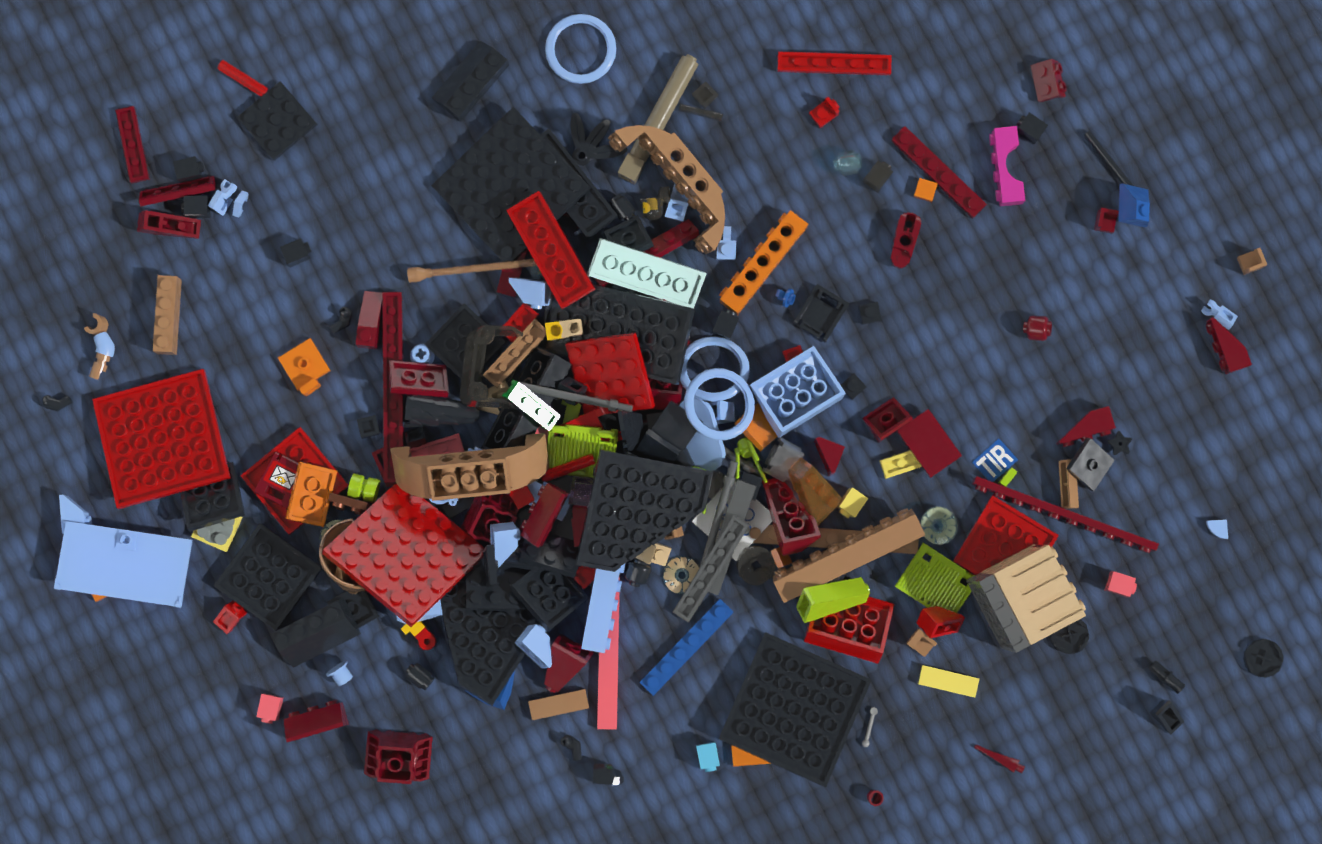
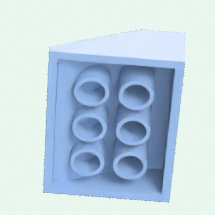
(797, 391)

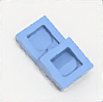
(677, 206)

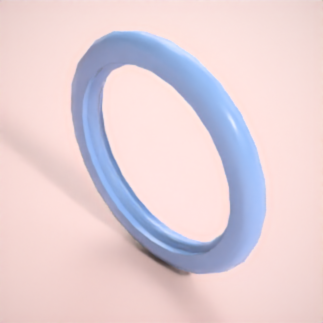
(580, 78)
(717, 341)
(698, 425)

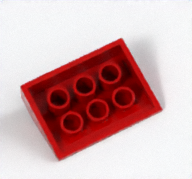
(854, 631)

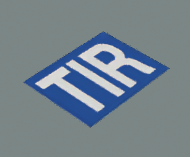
(995, 460)

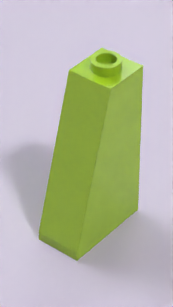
(831, 598)

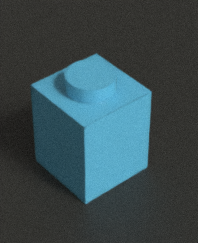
(708, 756)

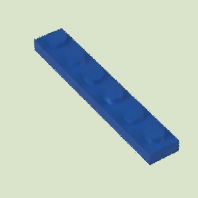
(686, 647)

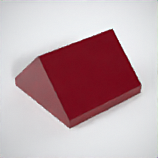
(887, 419)
(829, 453)

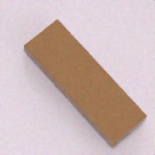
(558, 704)

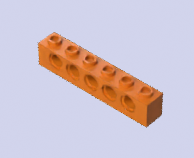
(797, 227)

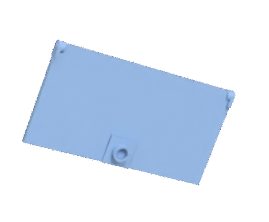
(123, 564)

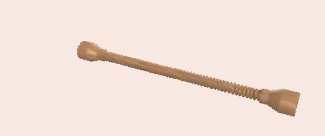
(417, 274)

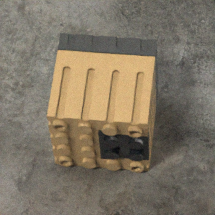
(1026, 597)

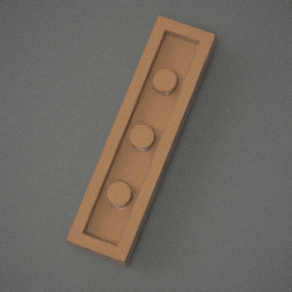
(515, 354)

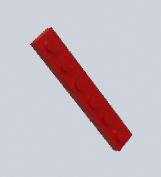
(834, 63)

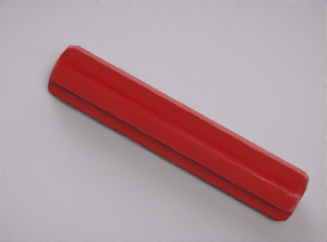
(242, 78)
(568, 467)

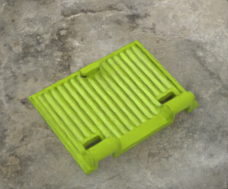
(576, 443)
(935, 580)

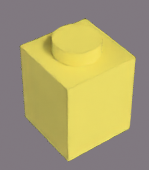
(852, 503)

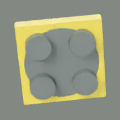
(219, 534)

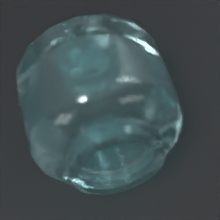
(848, 162)

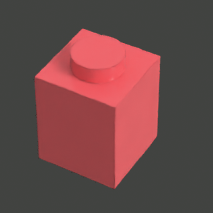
(1120, 584)
(269, 708)

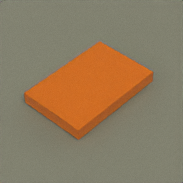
(311, 494)

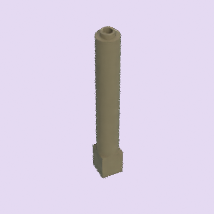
(661, 113)

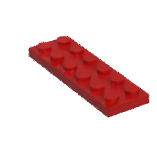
(550, 249)

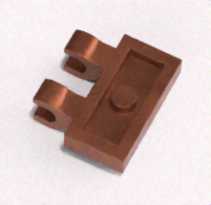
(340, 501)

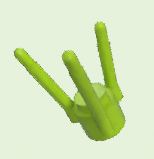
(746, 449)

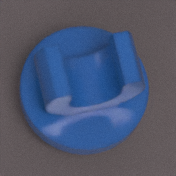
(787, 297)

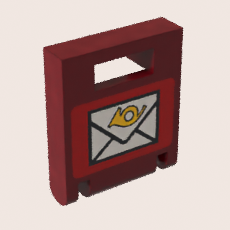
(279, 476)

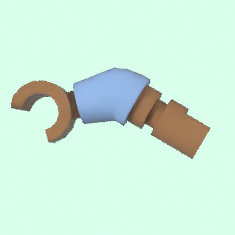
(104, 346)

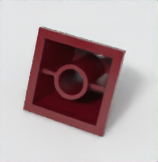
(566, 662)

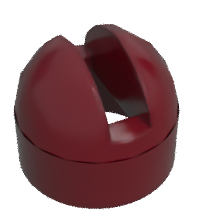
(878, 798)

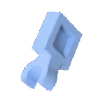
(221, 199)
(726, 248)
(1221, 314)

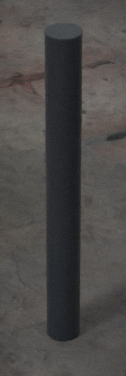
(1107, 158)

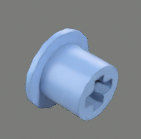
(422, 354)
(340, 673)

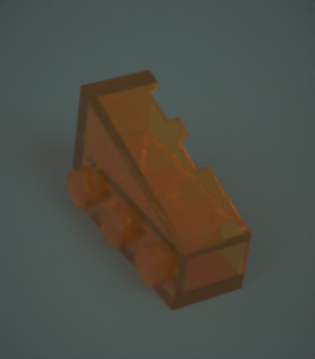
(813, 490)

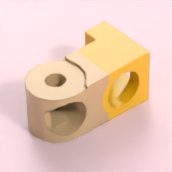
(563, 329)

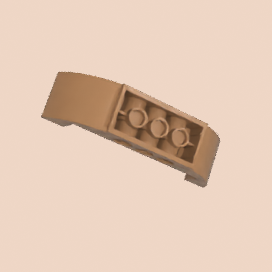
(706, 200)
(471, 471)

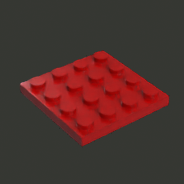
(611, 370)
(301, 449)
(998, 535)

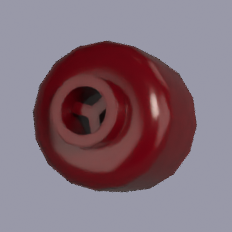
(1038, 328)

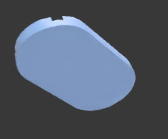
(705, 451)

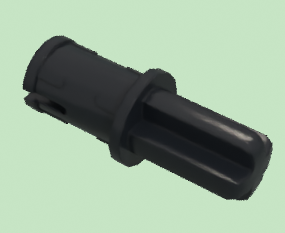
(1166, 676)

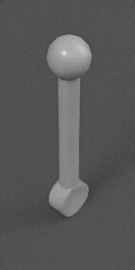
(873, 711)

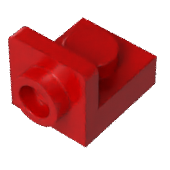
(825, 112)
(229, 616)

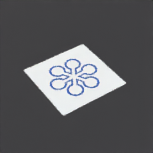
(757, 516)

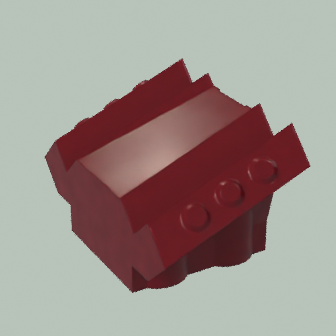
(487, 511)
(398, 756)

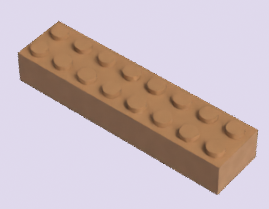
(848, 555)

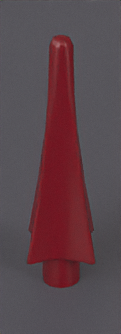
(1010, 763)

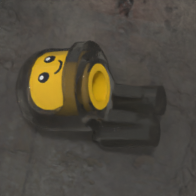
(654, 206)

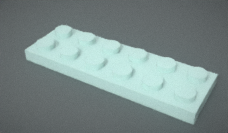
(646, 273)

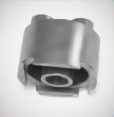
(782, 459)

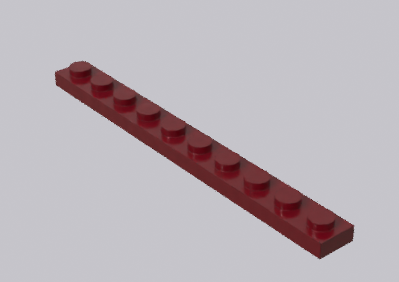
(392, 402)
(1072, 518)

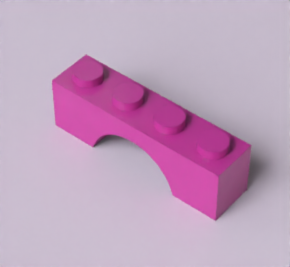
(1009, 189)

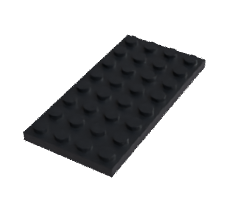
(659, 325)

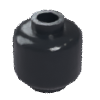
(637, 572)

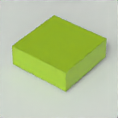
(1006, 479)

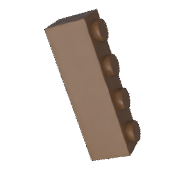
(167, 315)

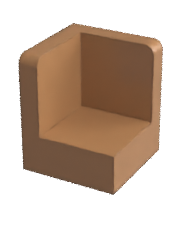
(1252, 261)
(921, 642)

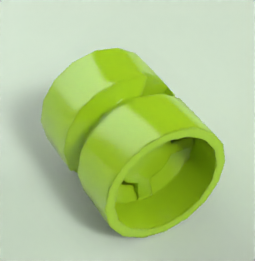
(363, 488)

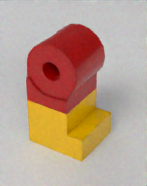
(422, 634)

